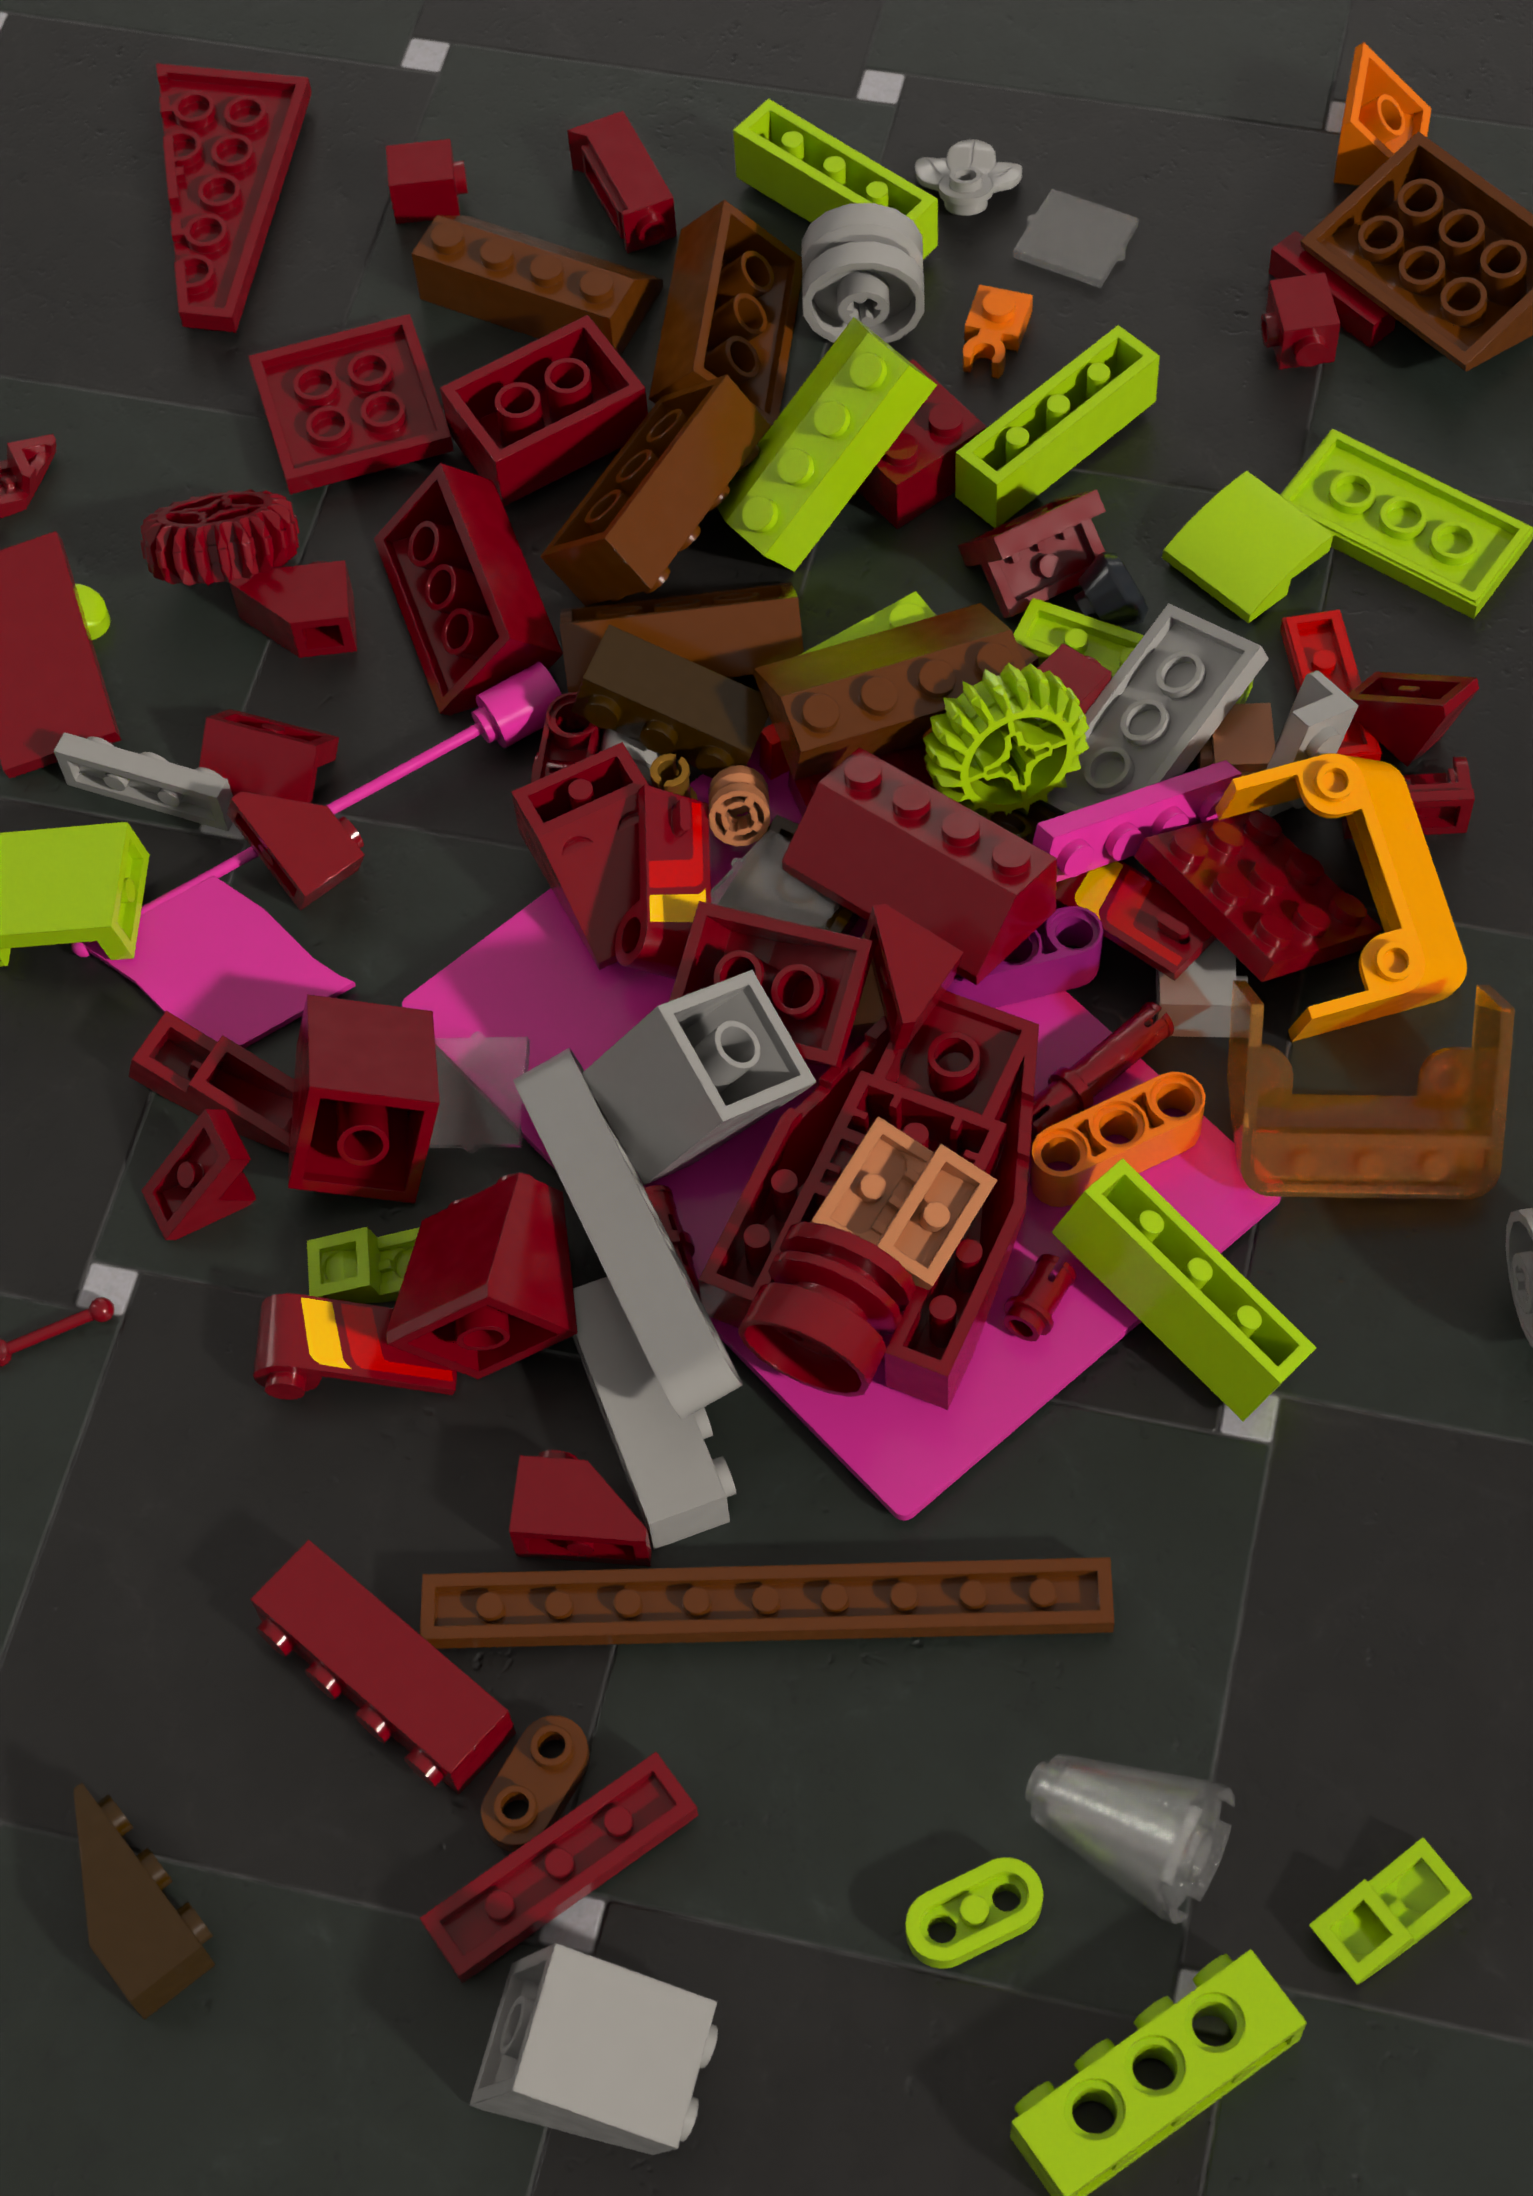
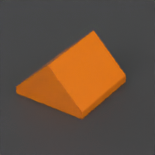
(1377, 118)

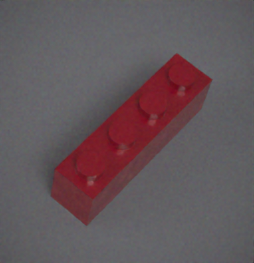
(383, 1668)

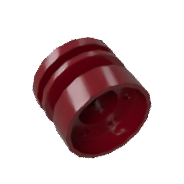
(827, 1309)

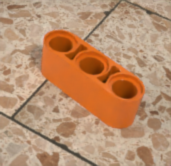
(1132, 1114)

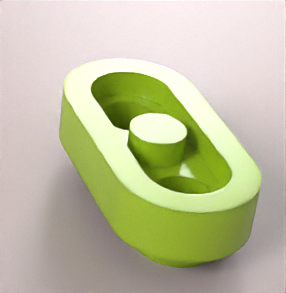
(970, 1910)

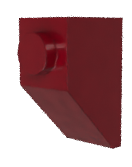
(298, 843)
(573, 1514)

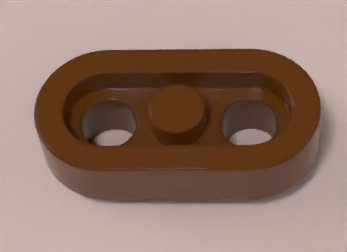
(536, 1780)

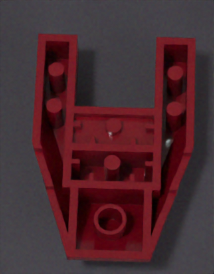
(955, 1085)

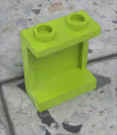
(72, 888)

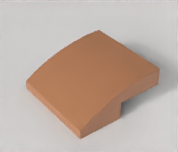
(906, 1199)

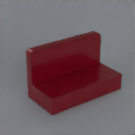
(265, 754)

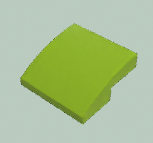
(1247, 546)

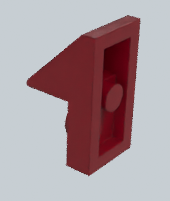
(200, 1178)

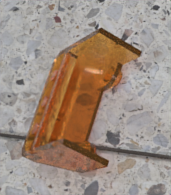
(1372, 1145)

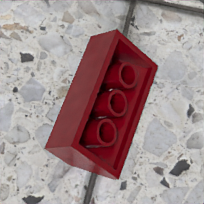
(464, 588)
(900, 843)

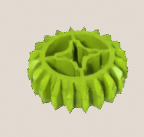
(1006, 740)

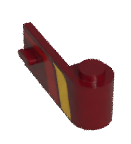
(672, 881)
(1138, 916)
(337, 1339)

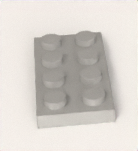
(1159, 708)

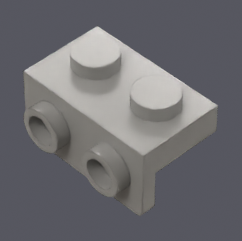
(1312, 728)

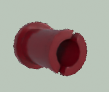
(1032, 1309)

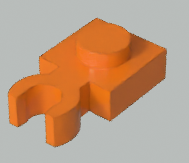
(995, 324)

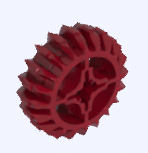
(219, 537)

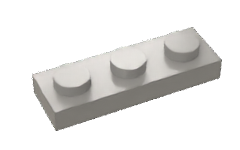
(145, 780)

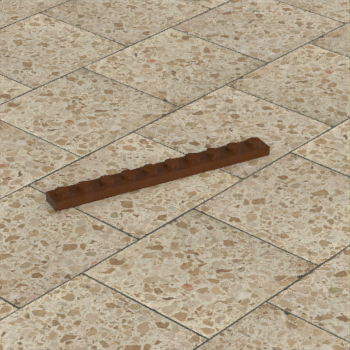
(767, 1603)

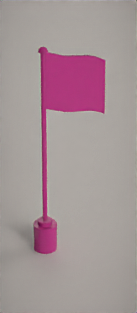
(227, 960)

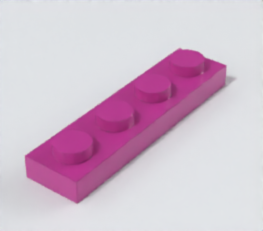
(1120, 824)

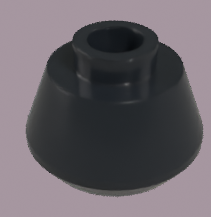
(1111, 593)

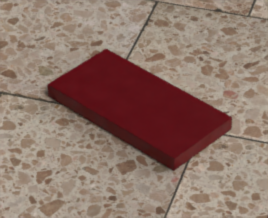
(46, 659)

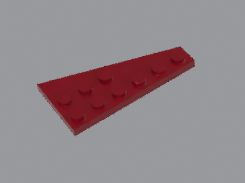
(225, 169)

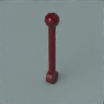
(100, 1310)

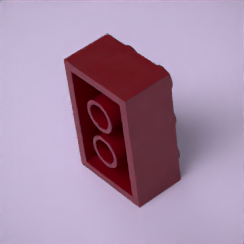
(545, 409)

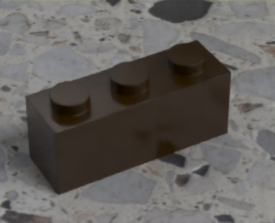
(670, 703)

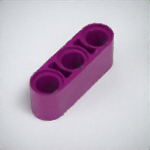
(1044, 961)

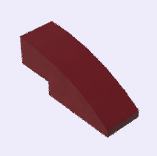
(216, 1075)

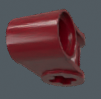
(561, 748)

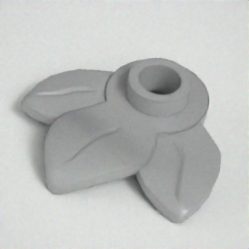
(967, 176)

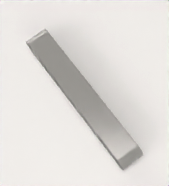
(627, 1236)

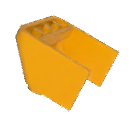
(1420, 951)

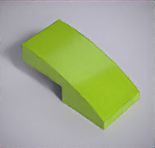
(359, 1265)
(1390, 1911)

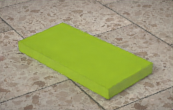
(1408, 523)

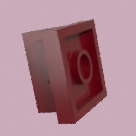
(1038, 551)

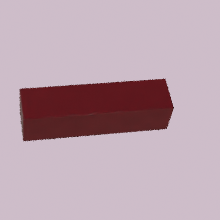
(1355, 311)

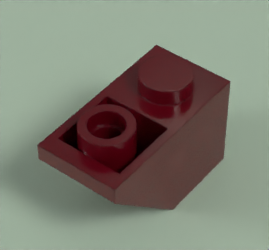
(301, 607)

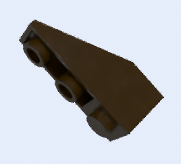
(129, 1919)

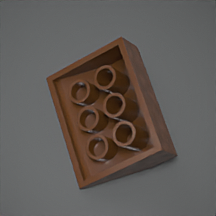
(1436, 252)

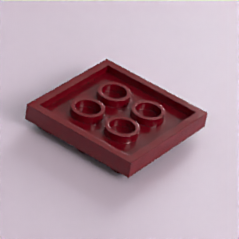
(350, 403)
(1258, 893)

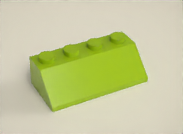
(824, 445)

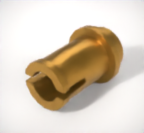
(668, 778)

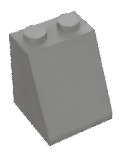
(697, 1075)
(596, 2051)

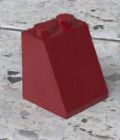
(363, 1099)
(488, 1280)

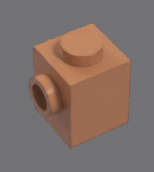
(1242, 739)

